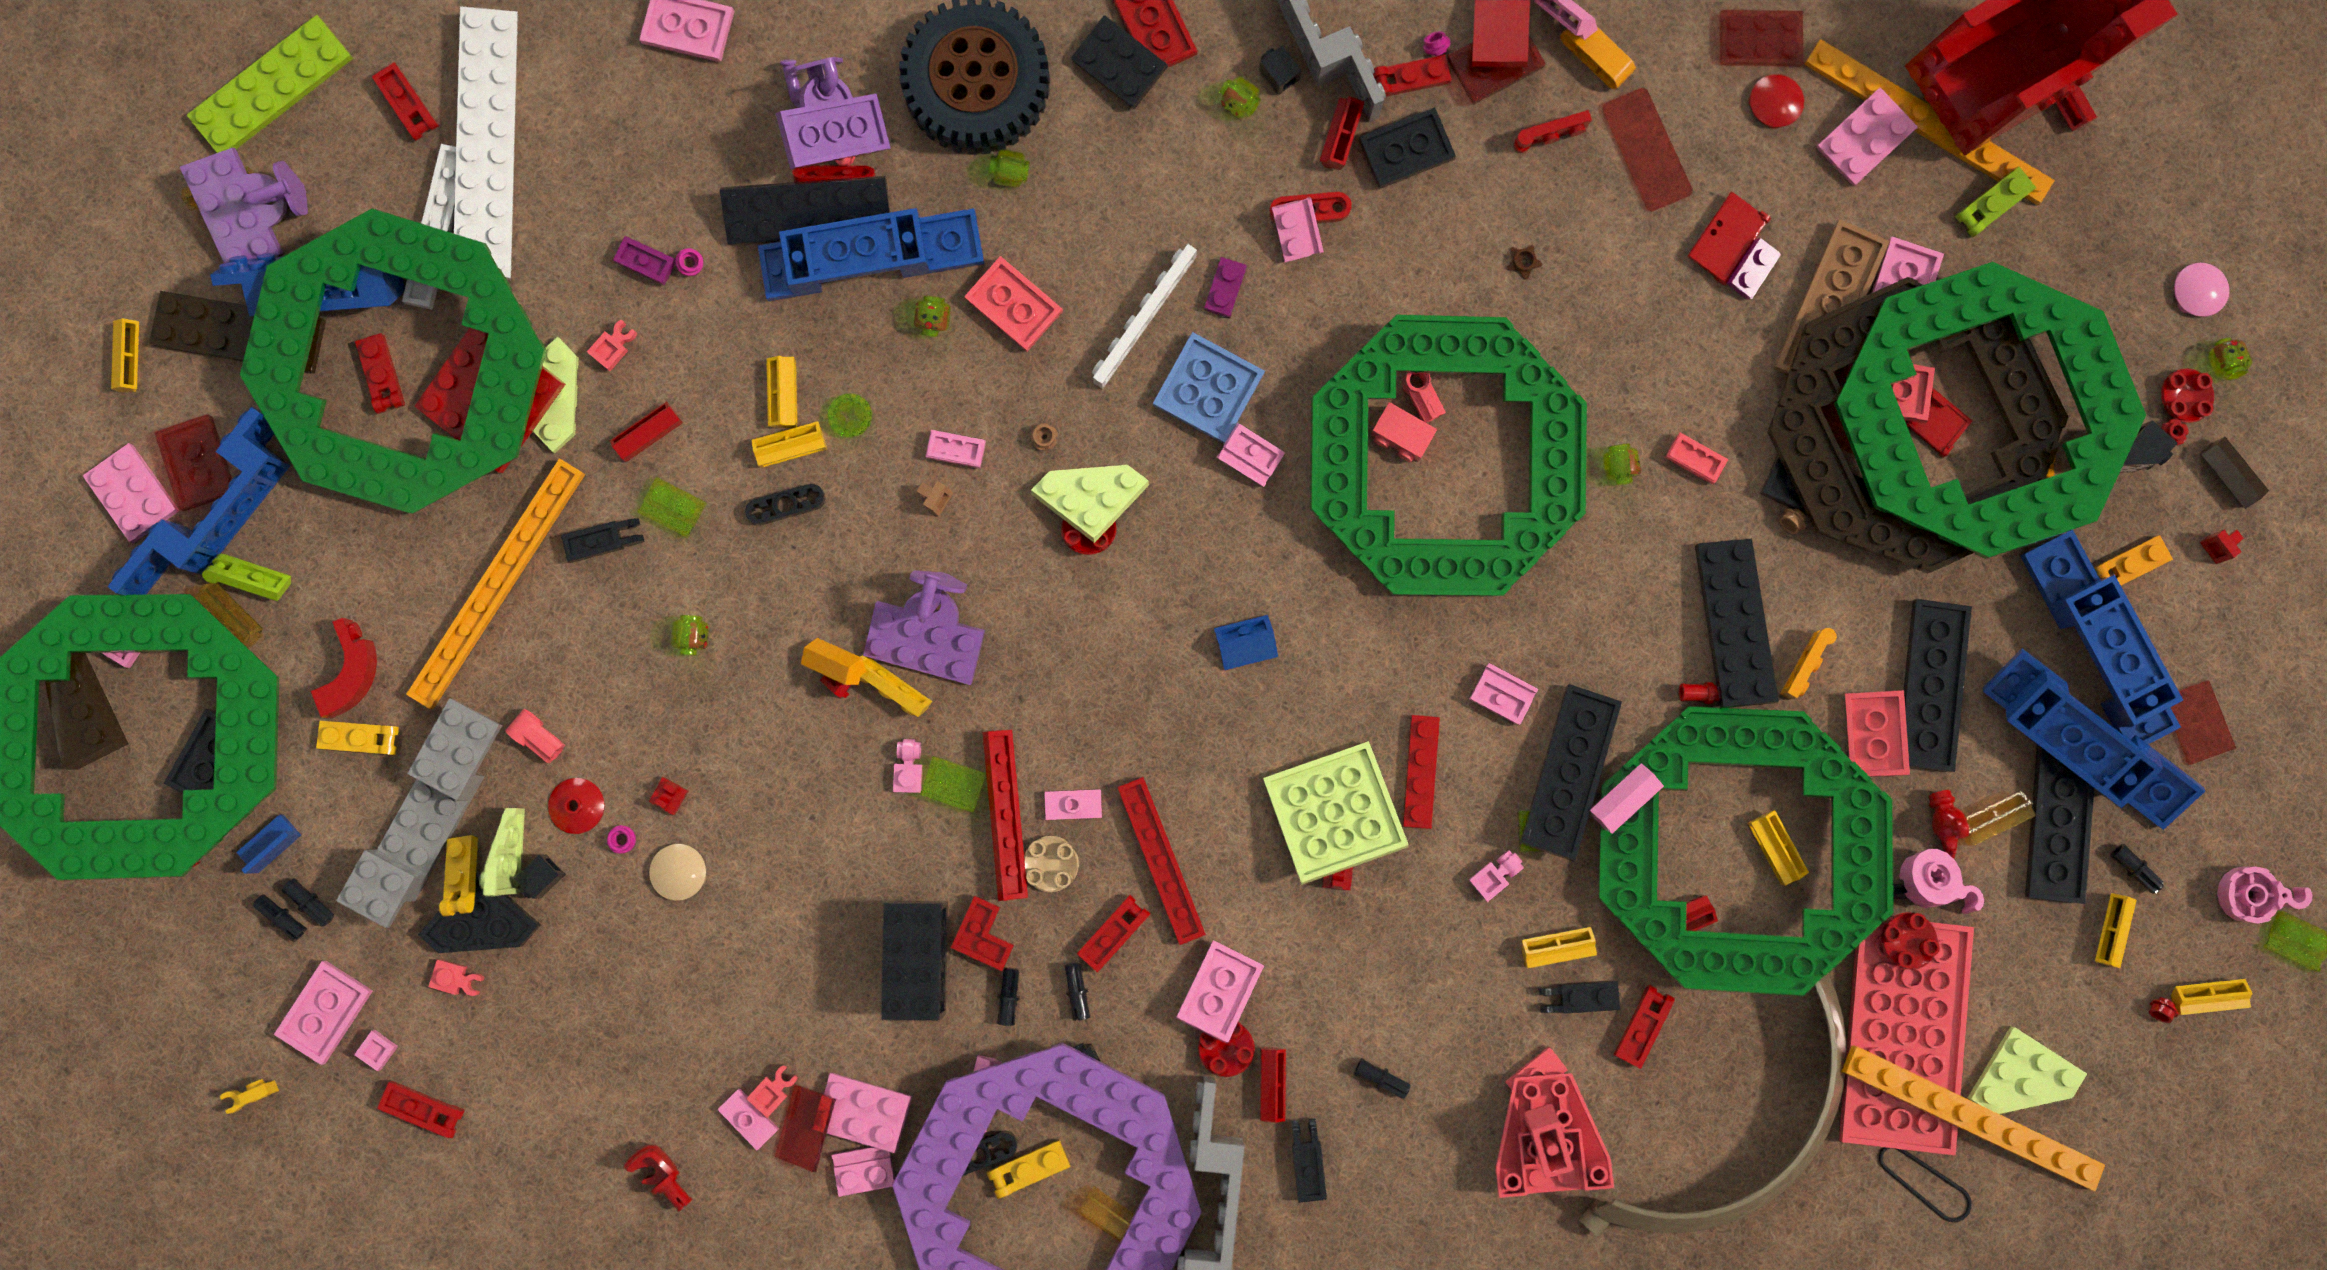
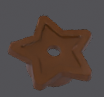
(1530, 257)

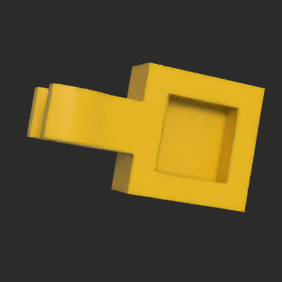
(255, 1091)

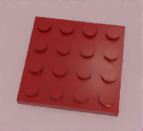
(451, 390)

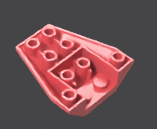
(1517, 1162)

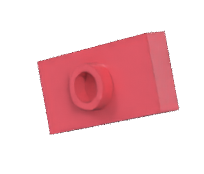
(1696, 458)
(1543, 1064)

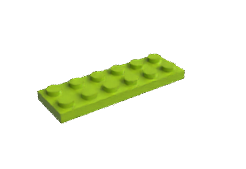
(270, 86)

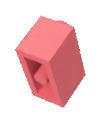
(1403, 433)
(1549, 1141)

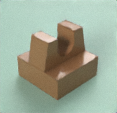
(935, 497)

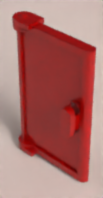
(1723, 247)
(1943, 424)

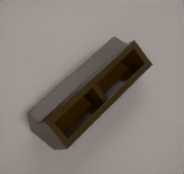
(2235, 472)

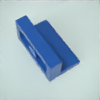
(1246, 642)
(268, 844)

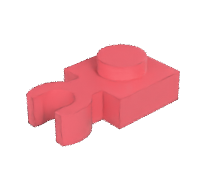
(609, 349)
(451, 977)
(769, 1093)

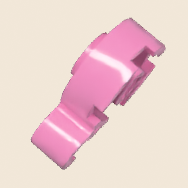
(1936, 880)
(2267, 898)

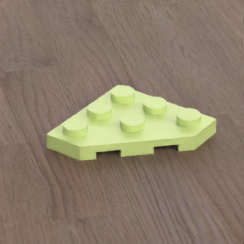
(559, 421)
(1090, 496)
(505, 855)
(2024, 1076)

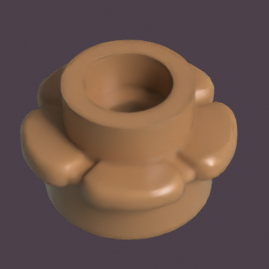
(1039, 431)
(1793, 521)

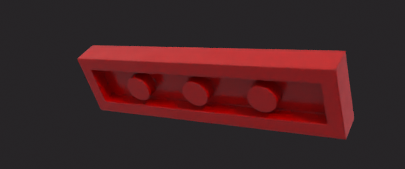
(1421, 771)

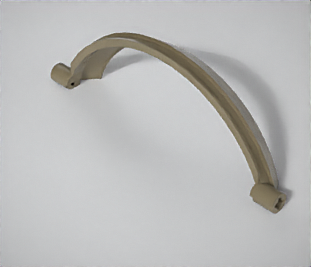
(1600, 1215)

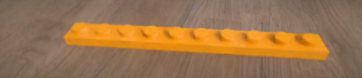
(1864, 82)
(495, 584)
(1973, 1118)

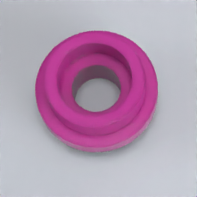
(1436, 43)
(693, 255)
(613, 842)

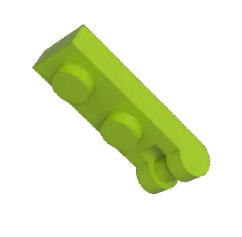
(1996, 201)
(247, 576)

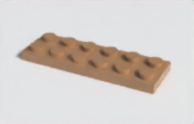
(1839, 279)

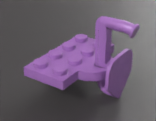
(829, 119)
(238, 203)
(924, 636)

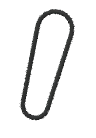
(1969, 1202)

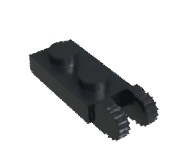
(599, 540)
(1583, 997)
(1308, 1164)

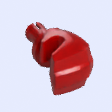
(664, 1175)

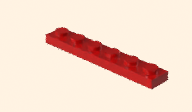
(1005, 815)
(1161, 861)

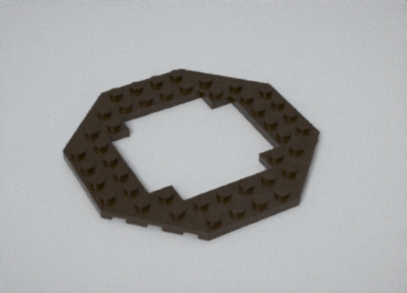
(1821, 471)

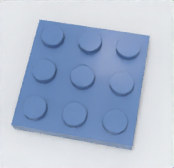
(1208, 388)

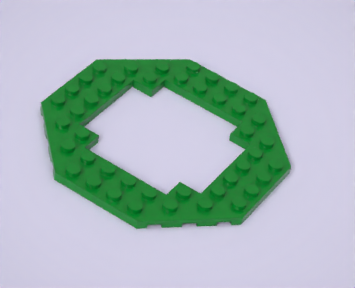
(284, 335)
(2091, 369)
(1341, 455)
(243, 736)
(1858, 854)

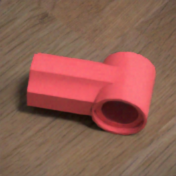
(1423, 398)
(531, 733)

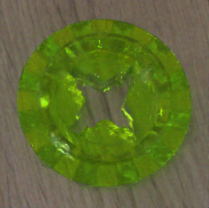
(846, 403)

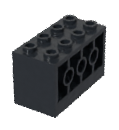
(914, 960)

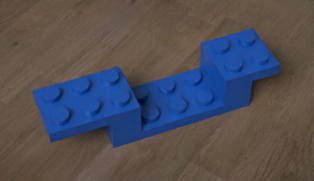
(869, 247)
(372, 288)
(197, 548)
(2111, 635)
(2117, 767)

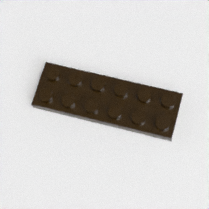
(211, 328)

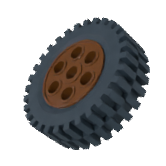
(973, 120)

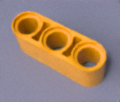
(1600, 56)

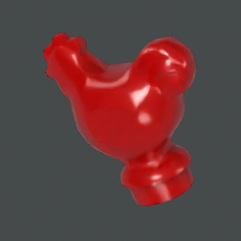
(1948, 821)

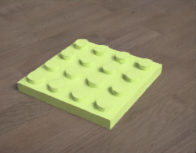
(1335, 812)

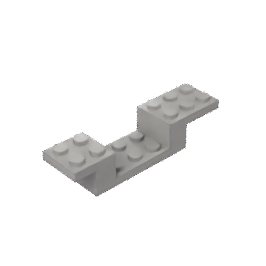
(1334, 56)
(427, 818)
(1222, 1156)

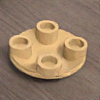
(1051, 863)
(677, 872)

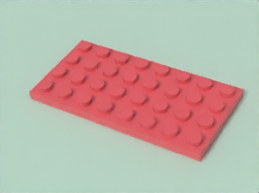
(1915, 1023)

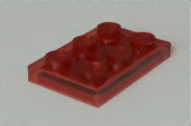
(1761, 38)
(1485, 81)
(192, 464)

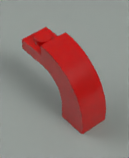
(355, 676)

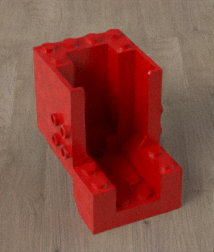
(2022, 56)

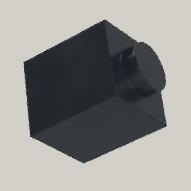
(1279, 69)
(538, 877)

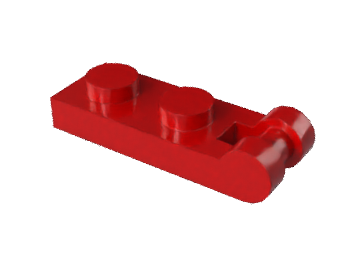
(1414, 75)
(404, 100)
(1551, 131)
(379, 372)
(1112, 934)
(1644, 1027)
(420, 1109)

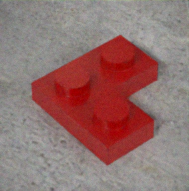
(974, 936)

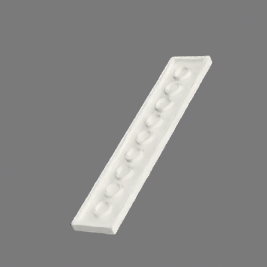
(486, 130)

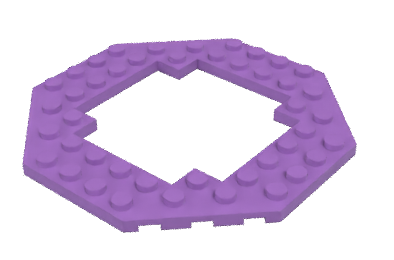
(1080, 1088)

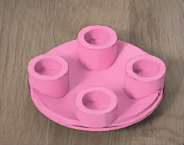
(2201, 289)

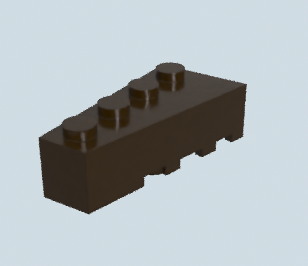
(82, 717)

